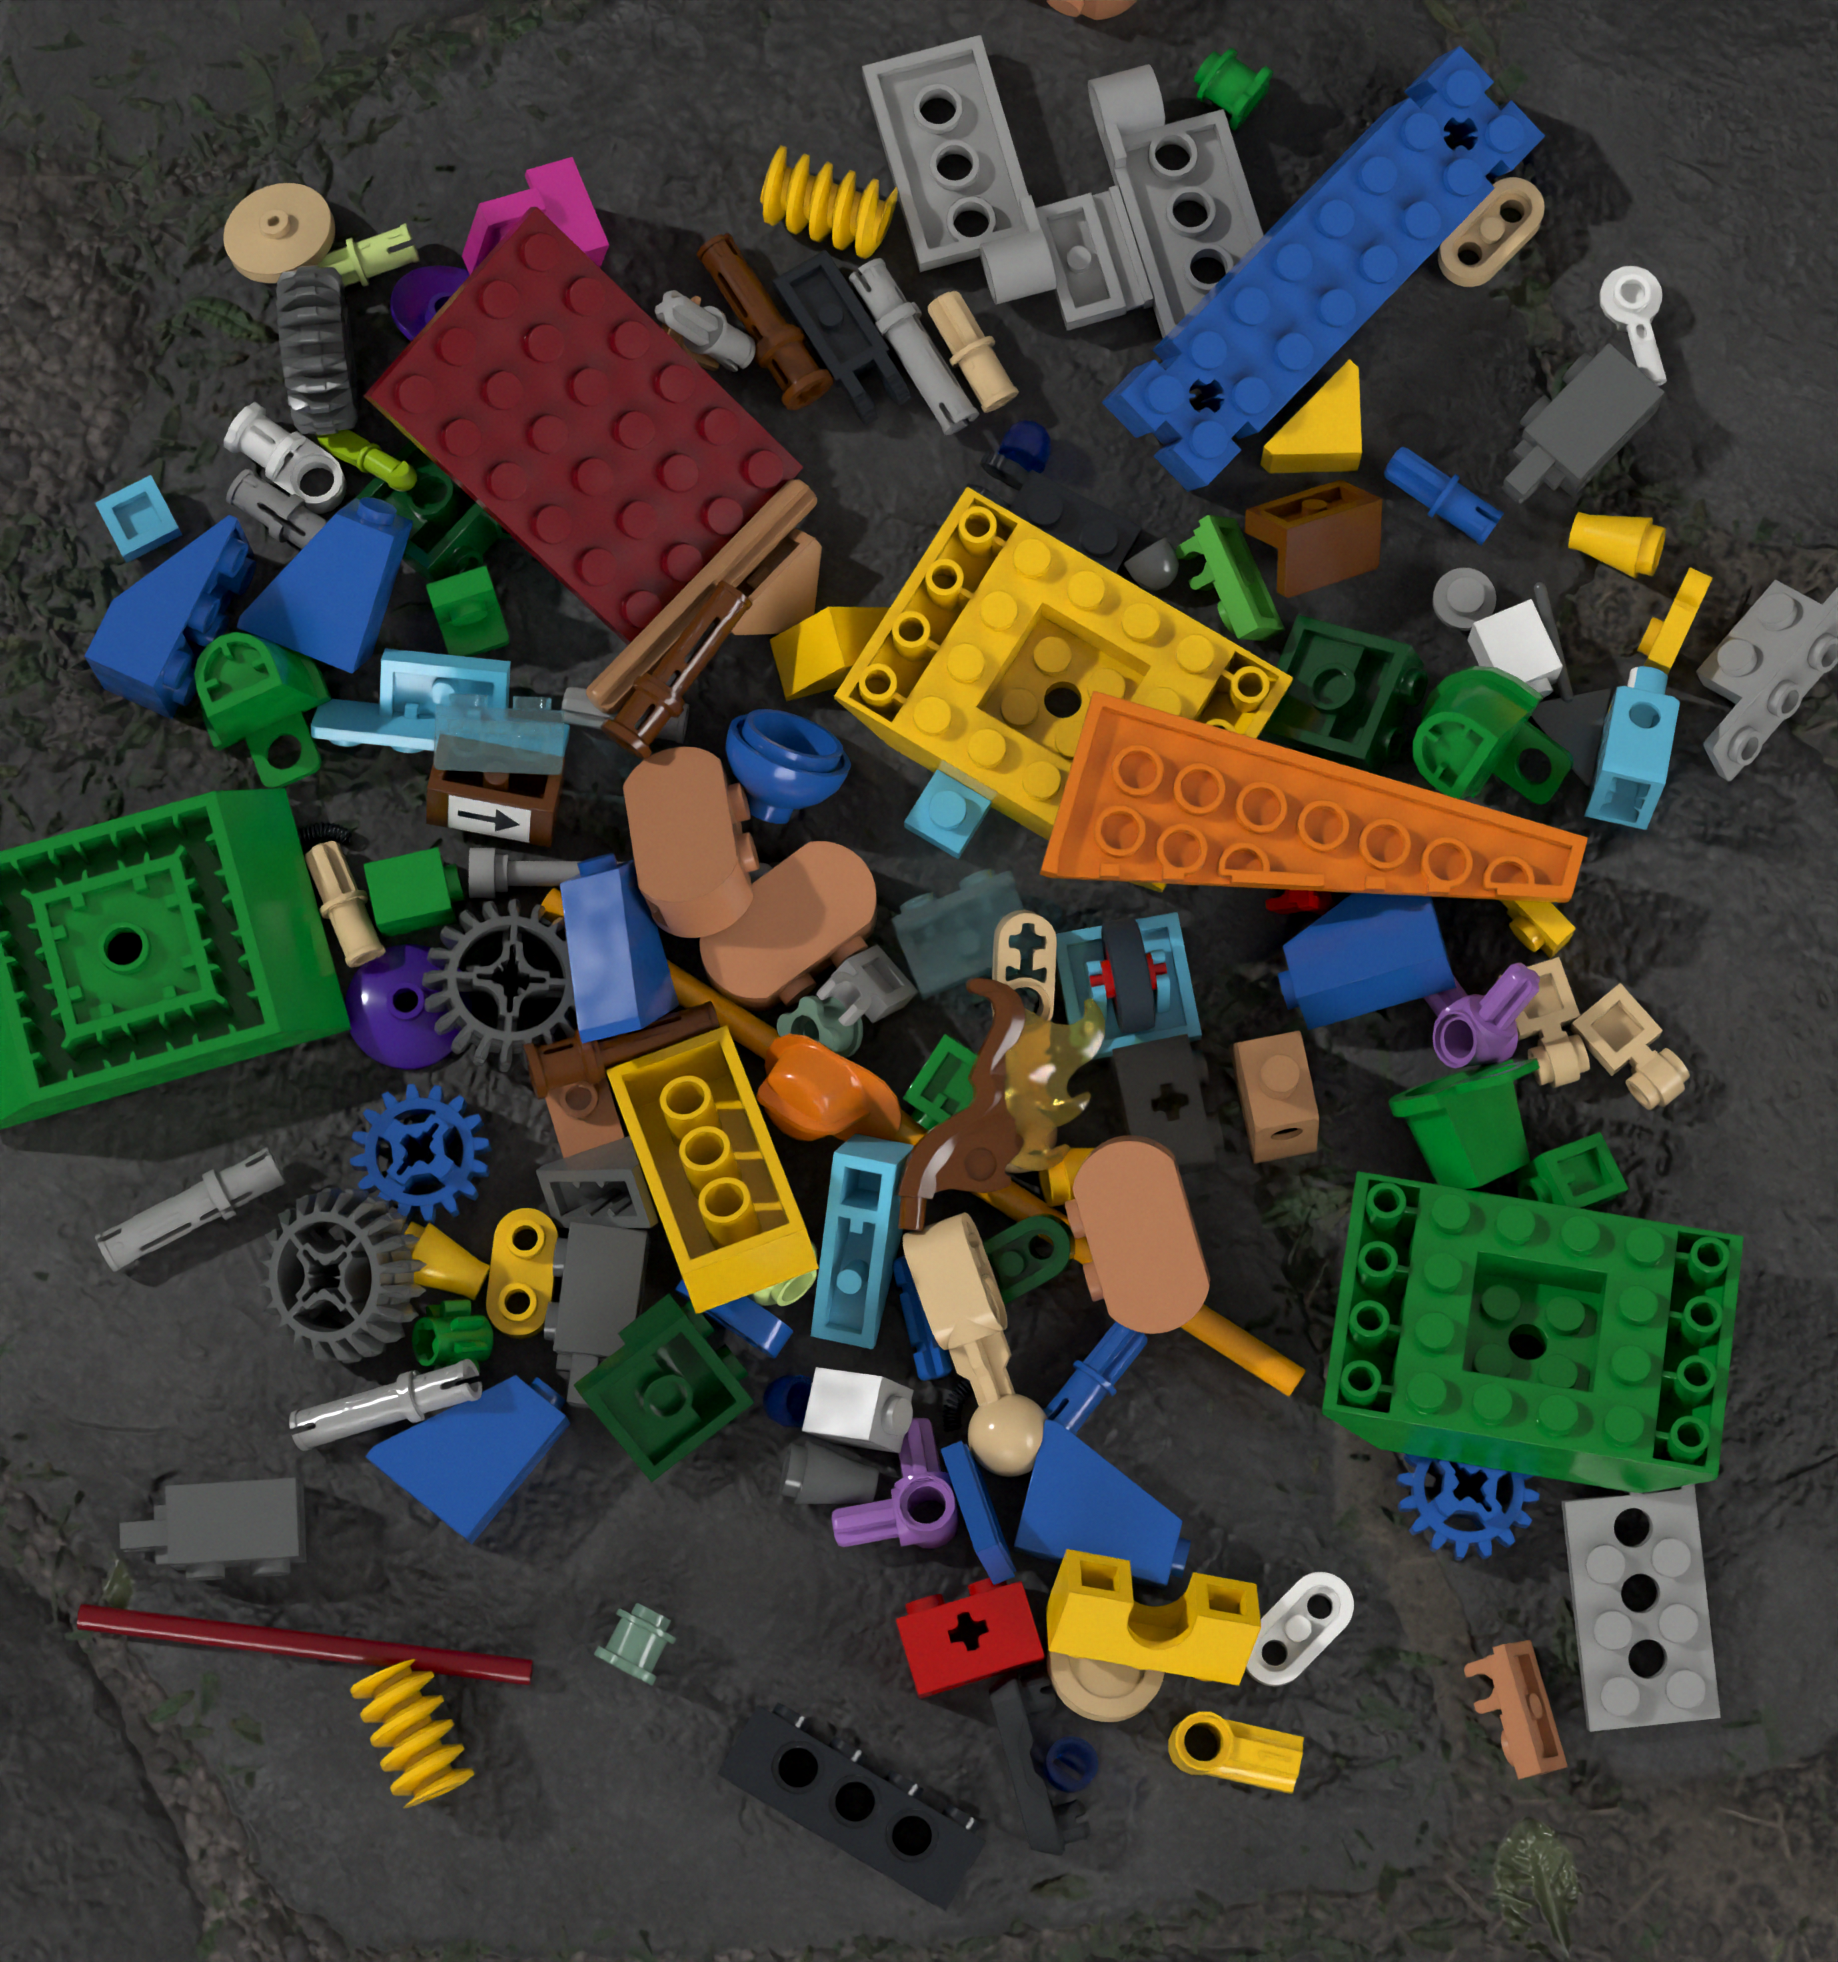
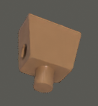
(1276, 1096)

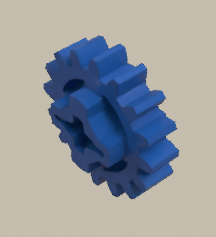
(438, 1130)
(1484, 1514)

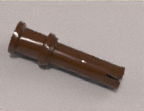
(777, 343)
(665, 701)
(573, 1062)

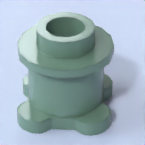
(820, 1022)
(637, 1642)

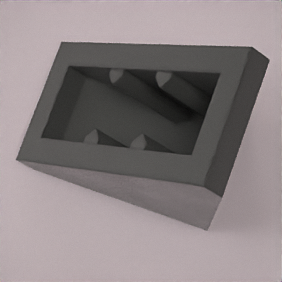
(598, 1188)

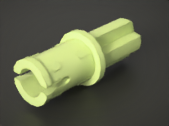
(371, 256)

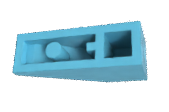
(859, 1240)

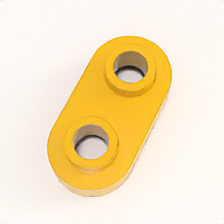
(521, 1272)

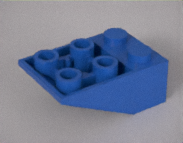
(168, 617)

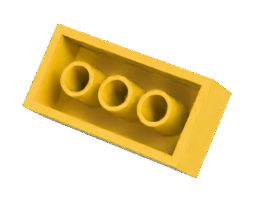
(712, 1169)

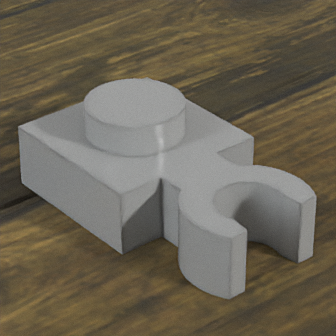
(868, 986)

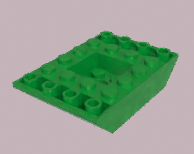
(224, 965)
(1626, 1319)

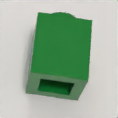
(413, 892)

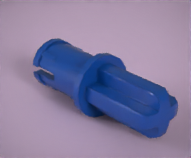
(1442, 495)
(1095, 1377)

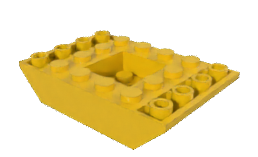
(1005, 620)

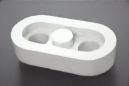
(1297, 1630)

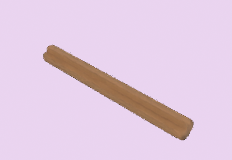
(730, 565)

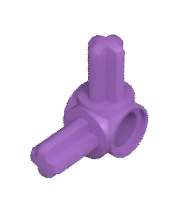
(1481, 1027)
(892, 1517)

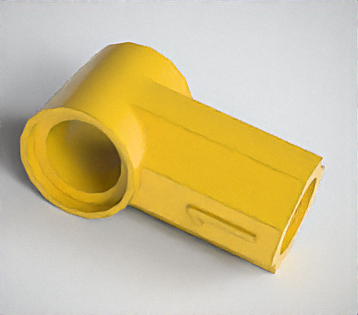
(1242, 1754)

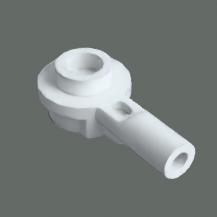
(1631, 301)

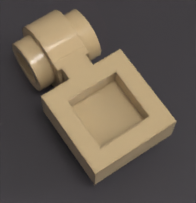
(1553, 1007)
(1618, 1034)

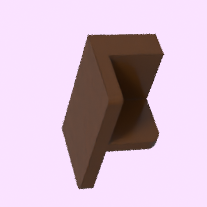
(1320, 535)

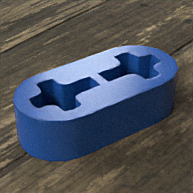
(748, 1322)

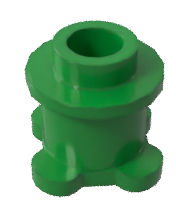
(1232, 85)

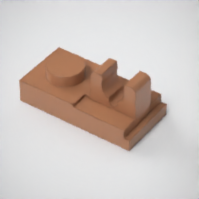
(1529, 1731)

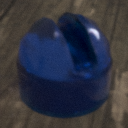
(1027, 445)
(787, 1399)
(1078, 1756)

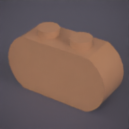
(690, 841)
(800, 922)
(1139, 1235)

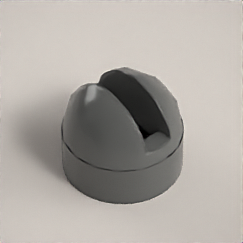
(1154, 566)

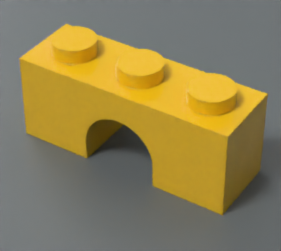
(1197, 1636)

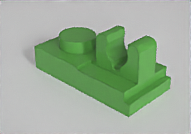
(1233, 572)

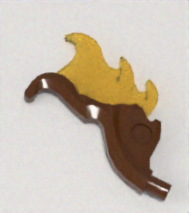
(1014, 1106)

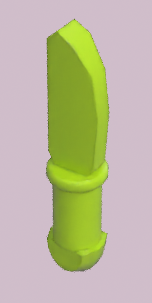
(369, 459)

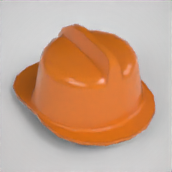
(824, 1094)

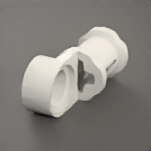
(284, 456)

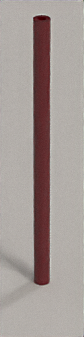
(303, 1644)

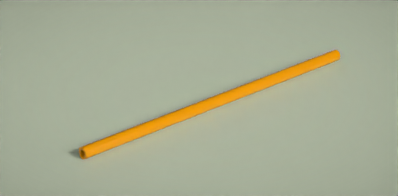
(1012, 1201)

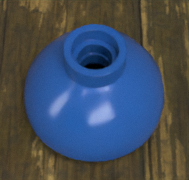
(784, 762)

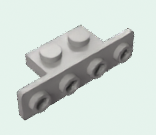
(1767, 670)

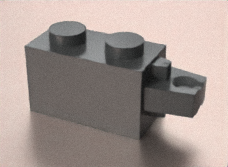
(1583, 425)
(598, 1297)
(224, 1527)

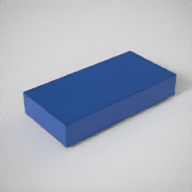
(978, 1512)

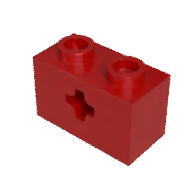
(944, 1665)

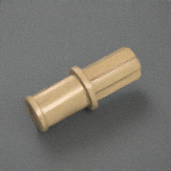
(972, 351)
(343, 904)

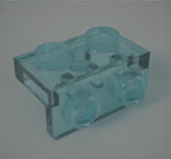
(499, 738)
(954, 935)

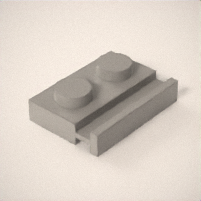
(1094, 258)

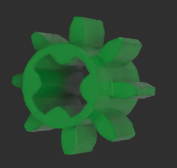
(452, 1335)

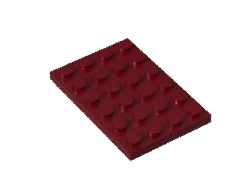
(581, 426)

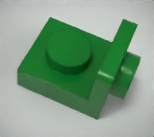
(468, 613)
(942, 1083)
(1572, 1175)

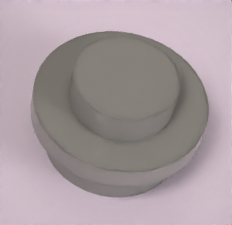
(1463, 598)

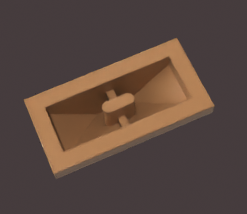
(781, 587)

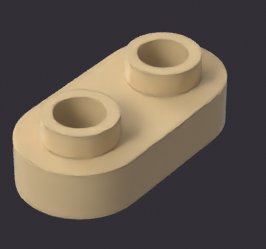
(1490, 234)

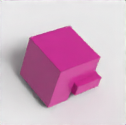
(558, 194)

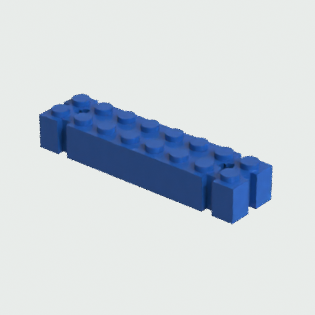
(1323, 269)

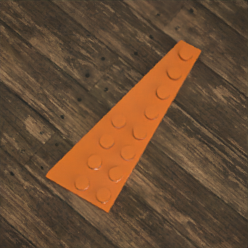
(1219, 808)

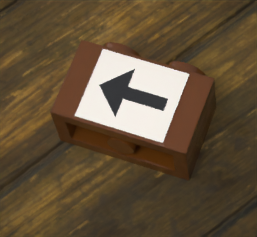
(496, 803)

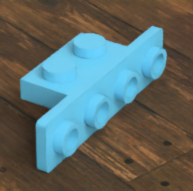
(409, 694)

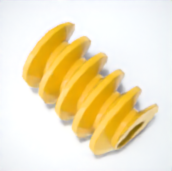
(826, 204)
(411, 1733)

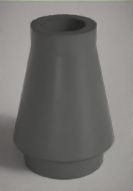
(825, 1477)

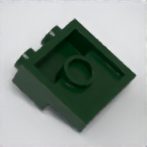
(447, 526)
(1346, 694)
(665, 1387)

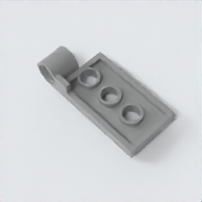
(1132, 130)
(1013, 245)
(1676, 1620)

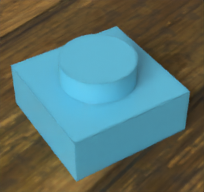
(138, 518)
(947, 814)

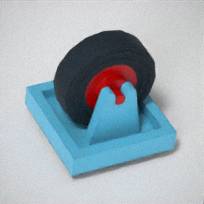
(1134, 976)

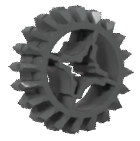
(317, 350)
(479, 984)
(364, 1277)

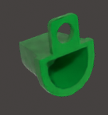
(258, 694)
(1480, 727)
(1468, 1123)

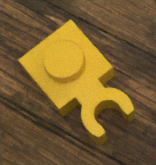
(1665, 637)
(1539, 925)

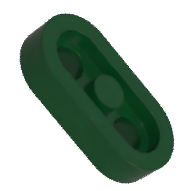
(1018, 1262)

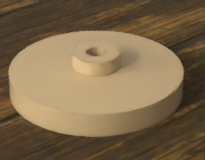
(278, 231)
(1102, 1688)

